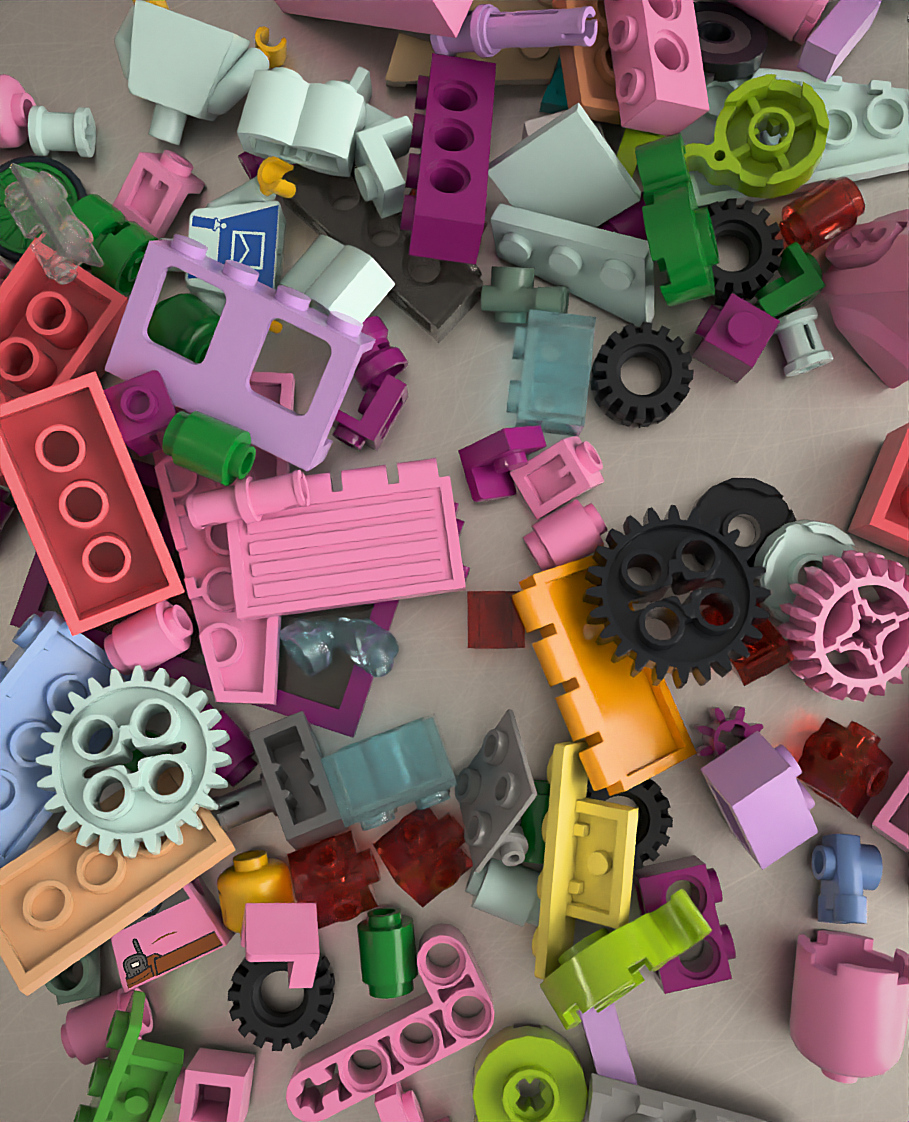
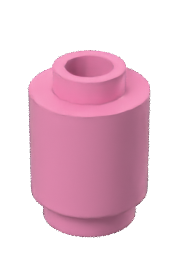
(565, 535)
(149, 637)
(89, 1023)

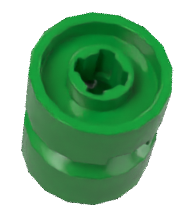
(116, 241)

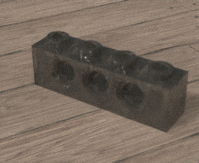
(434, 304)

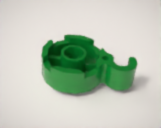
(675, 227)

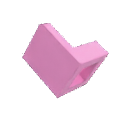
(283, 935)

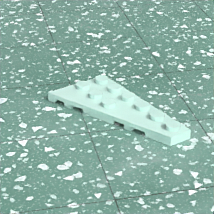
(863, 140)

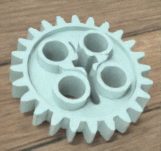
(144, 812)

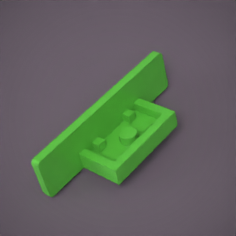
(135, 1077)

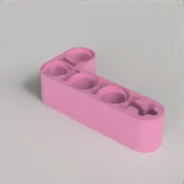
(385, 1035)

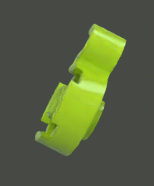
(746, 163)
(608, 964)
(528, 1054)

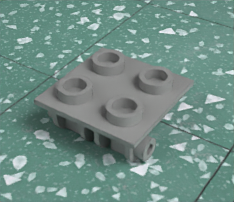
(495, 796)

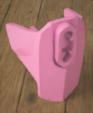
(871, 293)

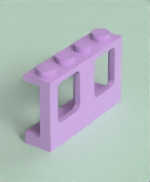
(222, 380)

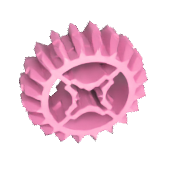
(834, 617)

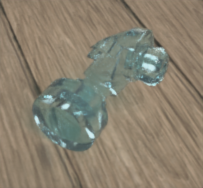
(365, 641)

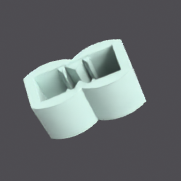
(302, 121)
(339, 279)

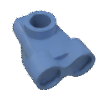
(844, 873)

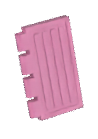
(350, 544)

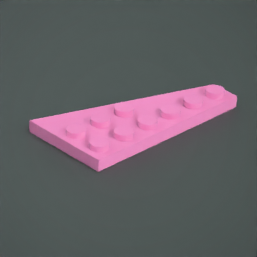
(237, 653)

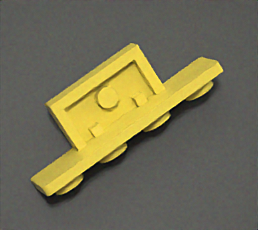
(585, 859)

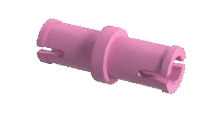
(248, 500)

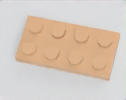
(72, 899)

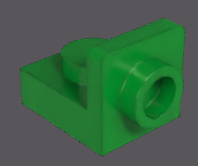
(797, 285)

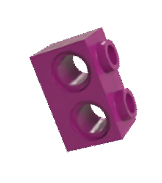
(651, 889)

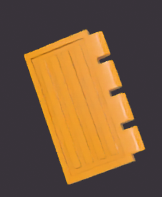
(624, 718)

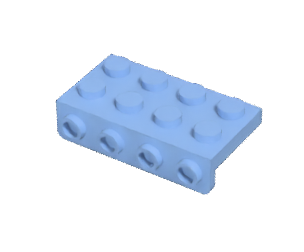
(32, 686)

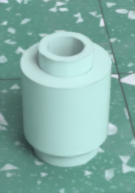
(506, 892)

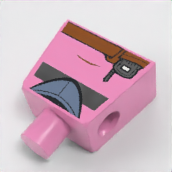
(170, 935)

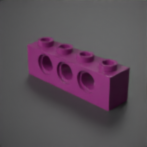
(453, 159)

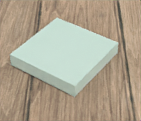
(566, 172)

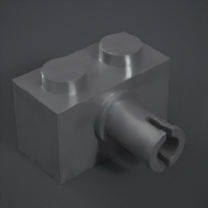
(290, 785)

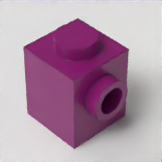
(733, 337)

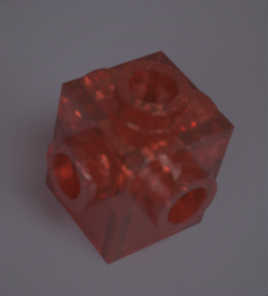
(844, 765)
(425, 853)
(335, 878)

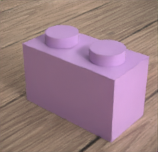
(762, 798)

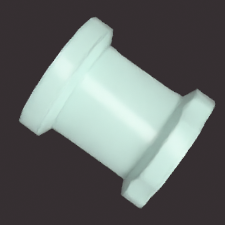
(61, 131)
(801, 342)

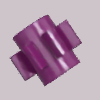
(719, 723)

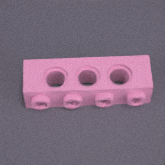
(656, 64)

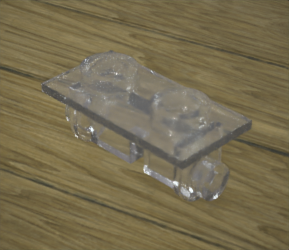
(41, 205)

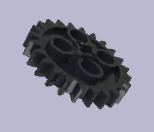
(693, 641)

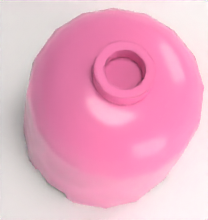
(849, 1005)

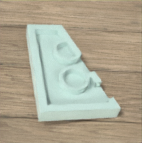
(593, 262)

